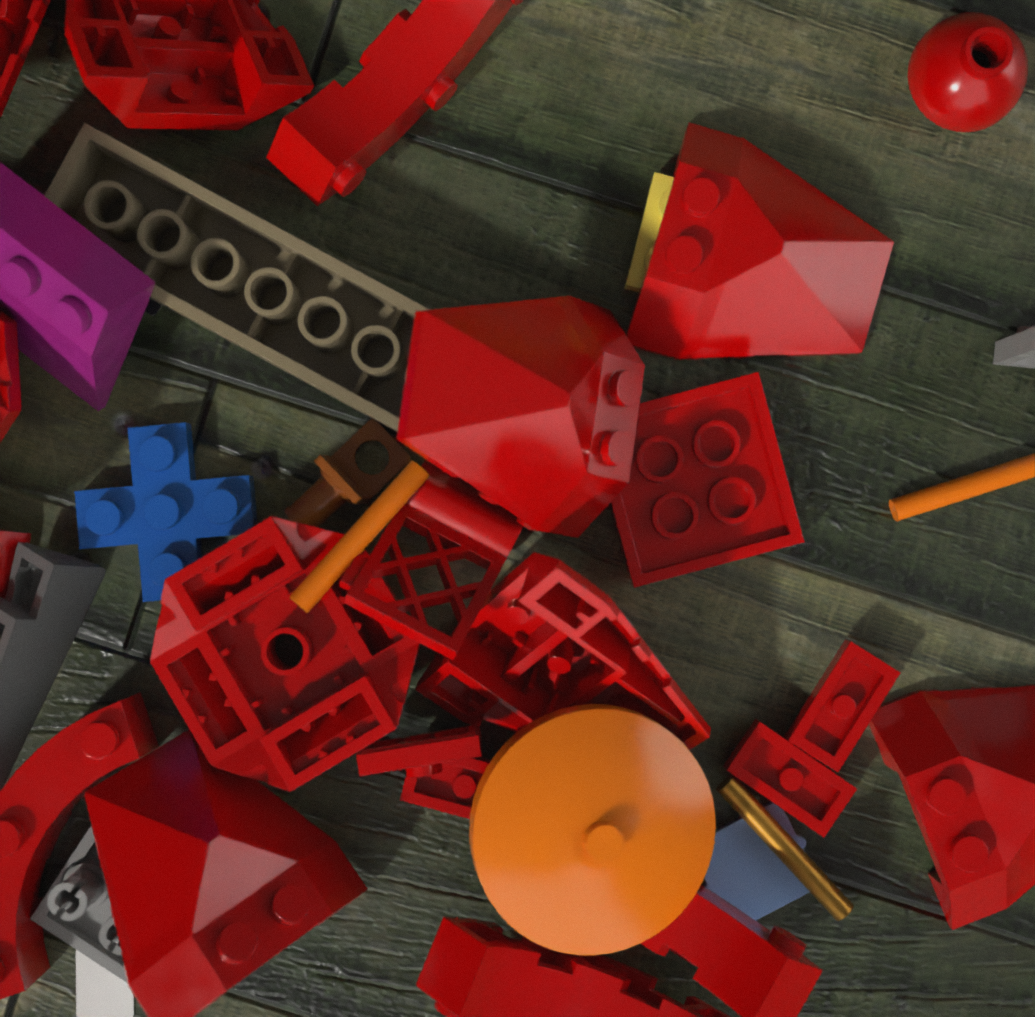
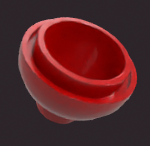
(953, 86)

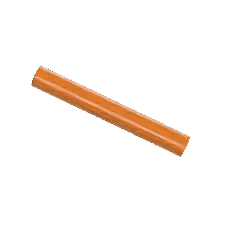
(963, 488)
(359, 536)

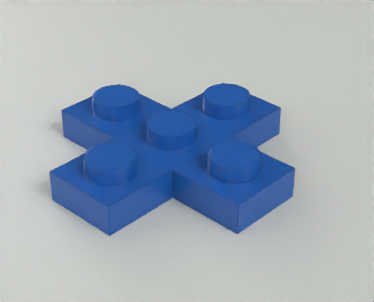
(165, 506)

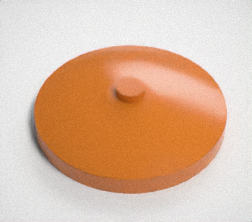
(592, 829)

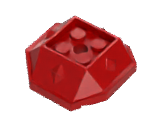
(233, 689)

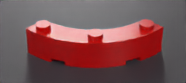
(403, 74)
(34, 812)
(739, 958)
(487, 974)

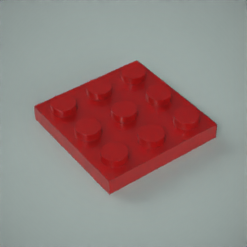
(704, 483)

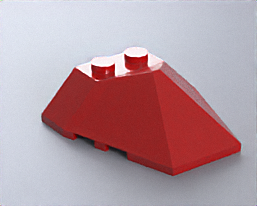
(185, 61)
(754, 261)
(526, 405)
(552, 645)
(971, 788)
(207, 875)

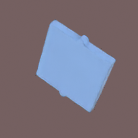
(748, 871)

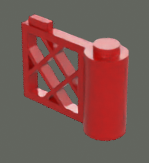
(449, 517)

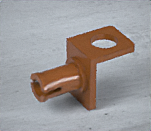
(343, 478)

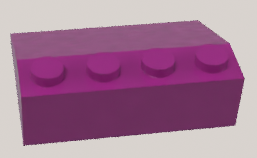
(66, 292)

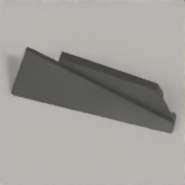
(37, 626)

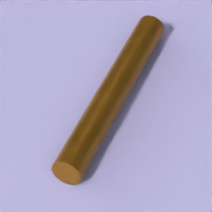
(785, 847)

